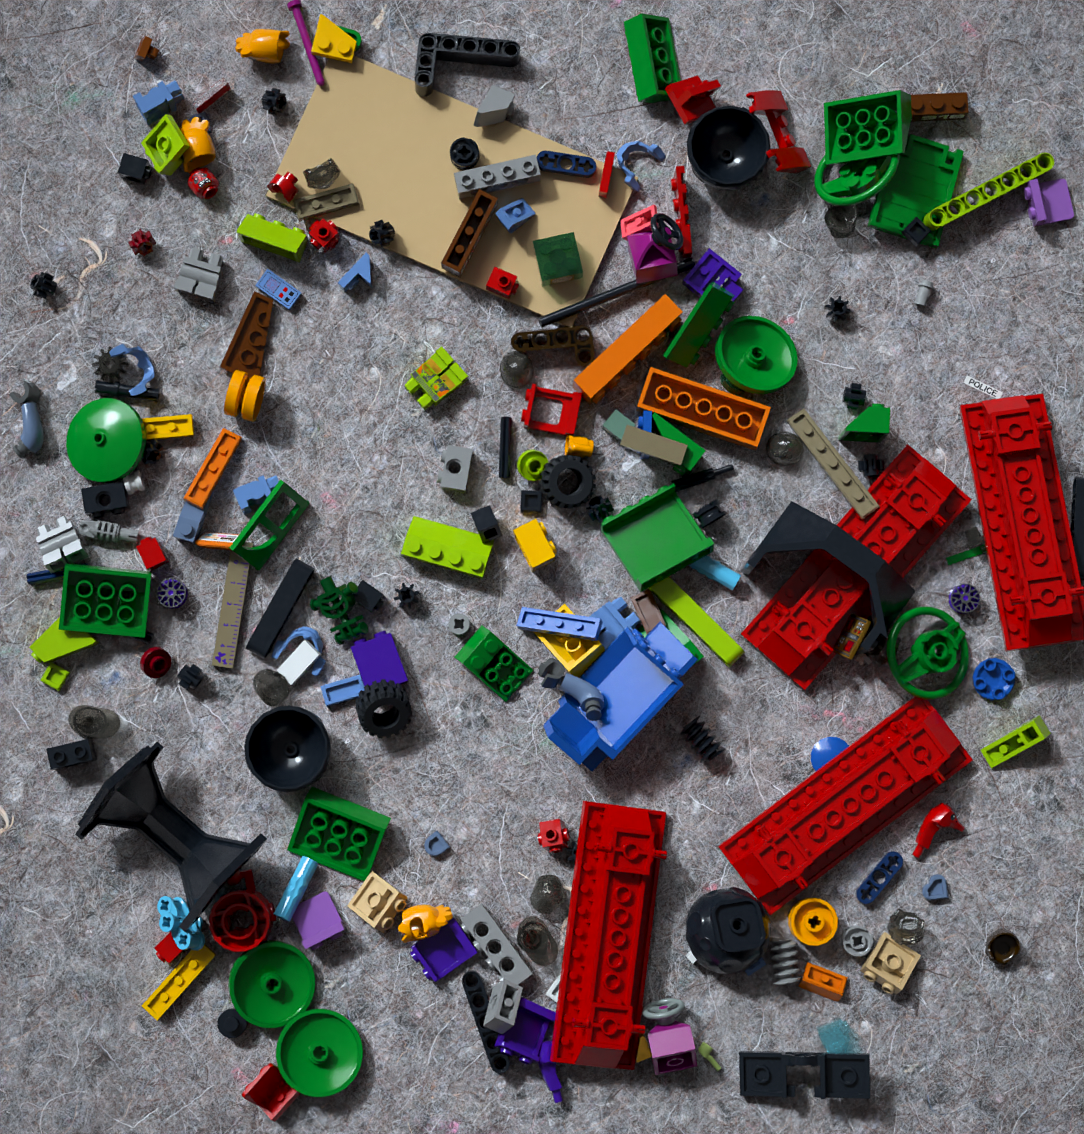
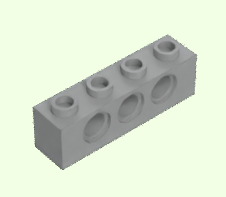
(497, 176)
(482, 916)

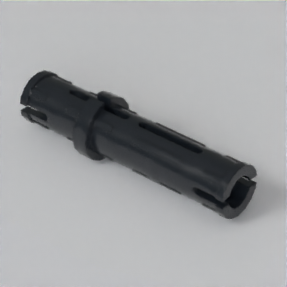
(122, 390)

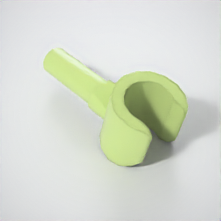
(705, 1050)

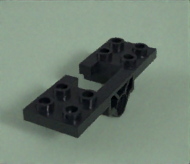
(840, 1073)

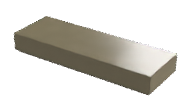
(326, 202)
(653, 445)

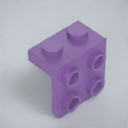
(1048, 201)
(318, 920)

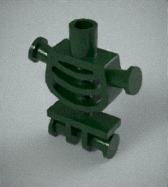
(348, 627)

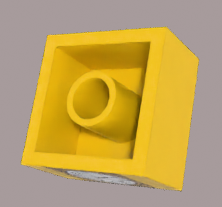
(534, 544)

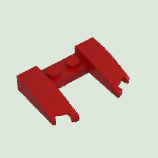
(772, 104)

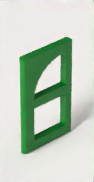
(259, 555)

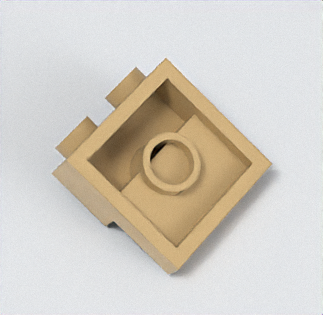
(378, 902)
(890, 964)

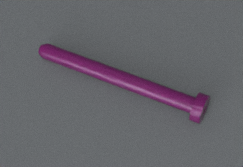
(295, 6)

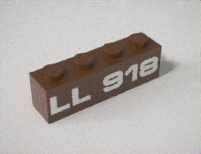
(939, 106)
(469, 233)

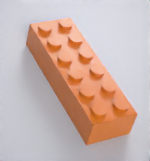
(628, 349)
(703, 408)

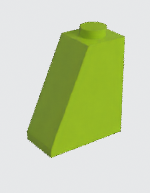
(60, 643)

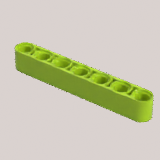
(998, 189)
(697, 621)

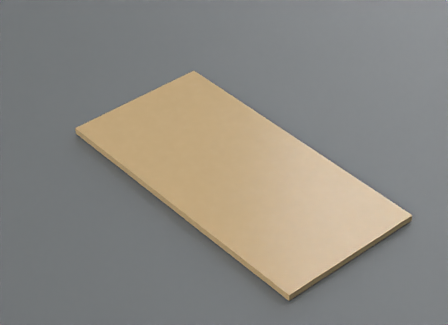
(403, 174)

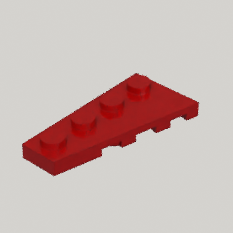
(682, 208)

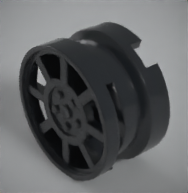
(464, 153)
(709, 513)

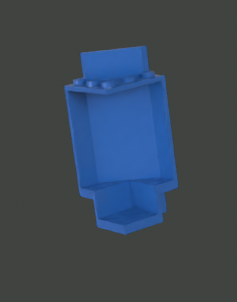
(635, 682)

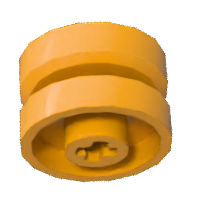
(244, 395)
(825, 924)

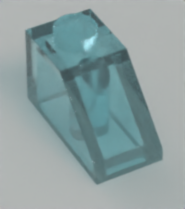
(834, 1035)

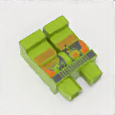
(433, 381)

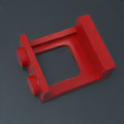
(568, 416)

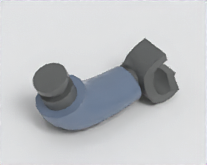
(32, 433)
(586, 693)

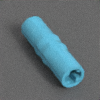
(716, 571)
(296, 888)

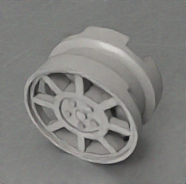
(856, 940)

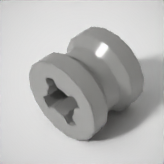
(460, 627)

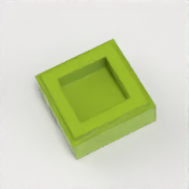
(55, 676)

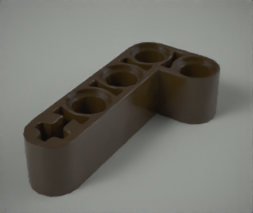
(552, 341)

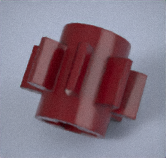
(142, 242)

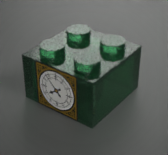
(557, 259)

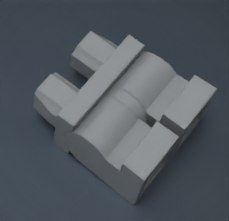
(200, 277)
(60, 543)

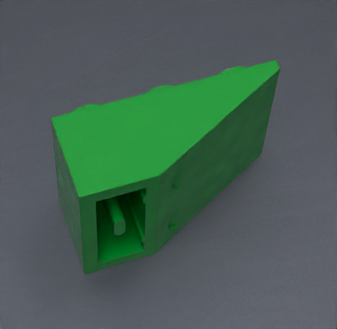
(493, 663)

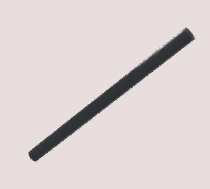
(605, 297)

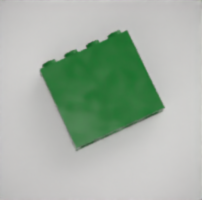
(655, 537)

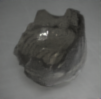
(548, 894)

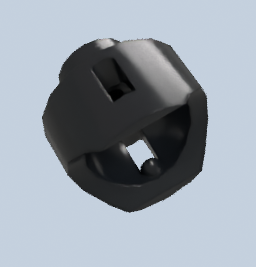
(231, 1023)

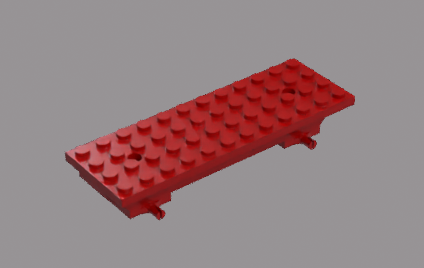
(1024, 521)
(815, 603)
(845, 803)
(608, 936)

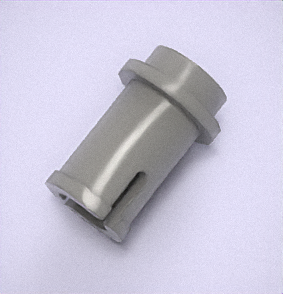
(924, 293)

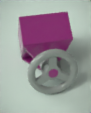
(669, 1040)

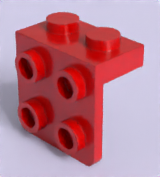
(270, 1092)

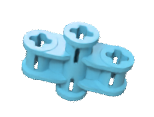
(172, 914)

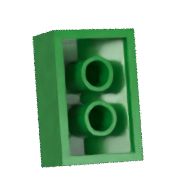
(869, 426)

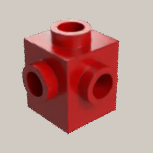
(327, 241)
(553, 835)

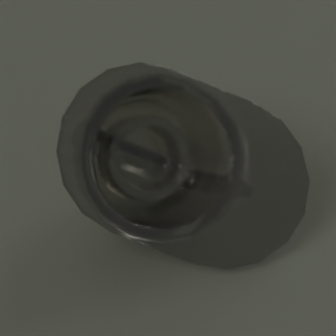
(94, 722)
(537, 941)

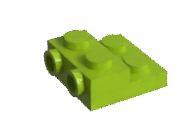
(165, 145)

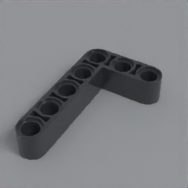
(459, 54)

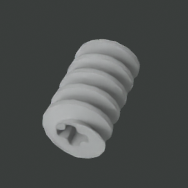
(785, 961)

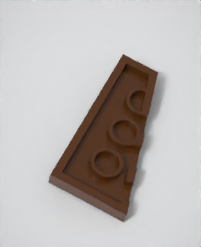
(249, 340)

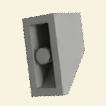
(495, 107)

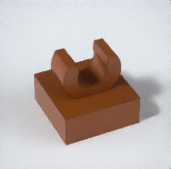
(144, 49)

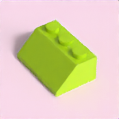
(273, 237)

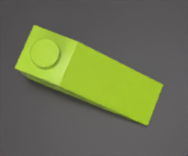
(1015, 741)

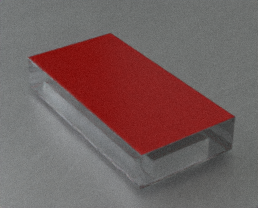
(211, 95)

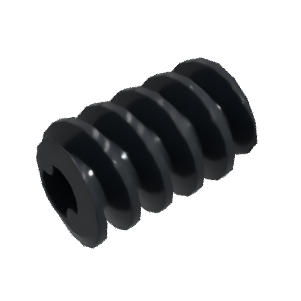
(701, 740)

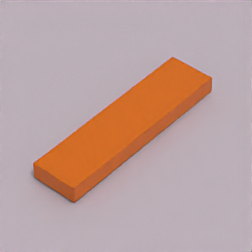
(212, 468)

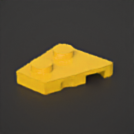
(333, 42)

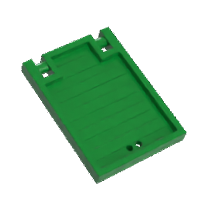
(916, 188)

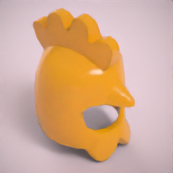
(263, 45)
(200, 142)
(423, 921)

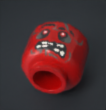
(203, 183)

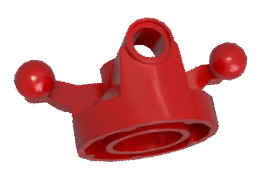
(249, 900)

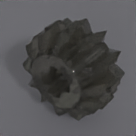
(115, 369)

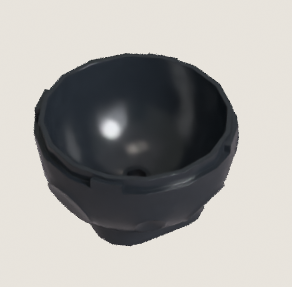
(731, 132)
(268, 744)
(715, 939)

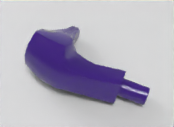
(548, 1071)

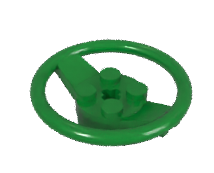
(858, 179)
(923, 656)

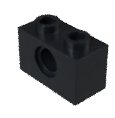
(93, 495)
(71, 754)

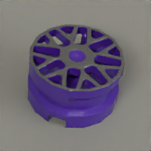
(172, 593)
(964, 598)

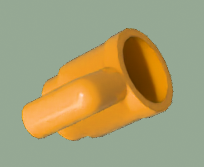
(578, 446)

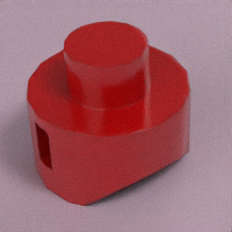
(284, 185)

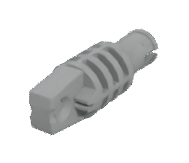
(107, 531)

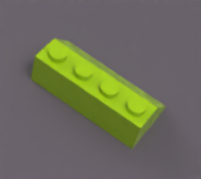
(447, 547)

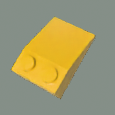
(573, 653)

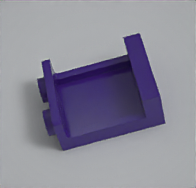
(379, 659)
(443, 951)
(527, 1033)

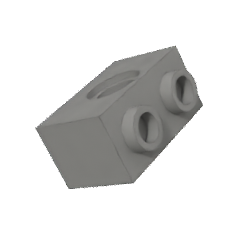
(462, 457)
(503, 1006)

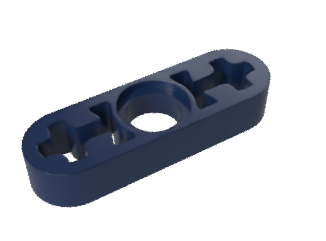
(573, 158)
(884, 860)

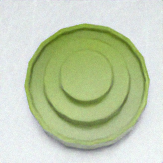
(531, 464)

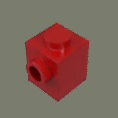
(502, 283)

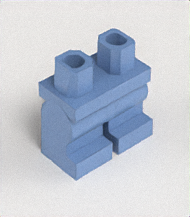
(158, 101)
(254, 492)
(613, 621)

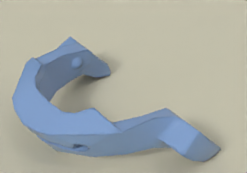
(623, 154)
(144, 363)
(307, 633)

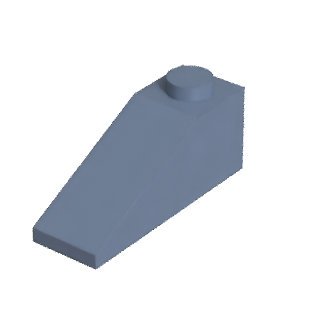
(191, 522)

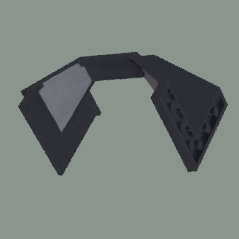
(805, 530)
(137, 802)

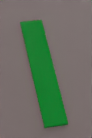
(964, 555)

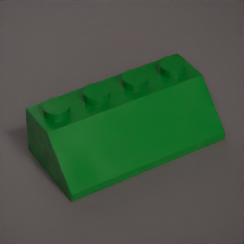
(651, 56)
(699, 325)

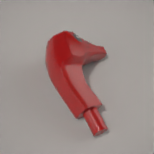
(937, 818)

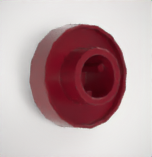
(155, 662)

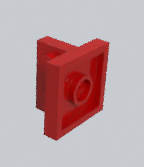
(692, 97)

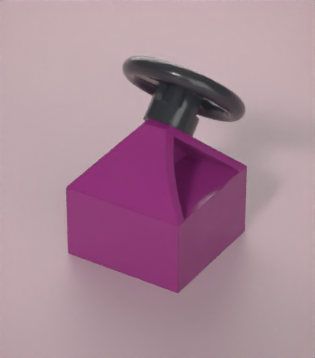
(653, 251)

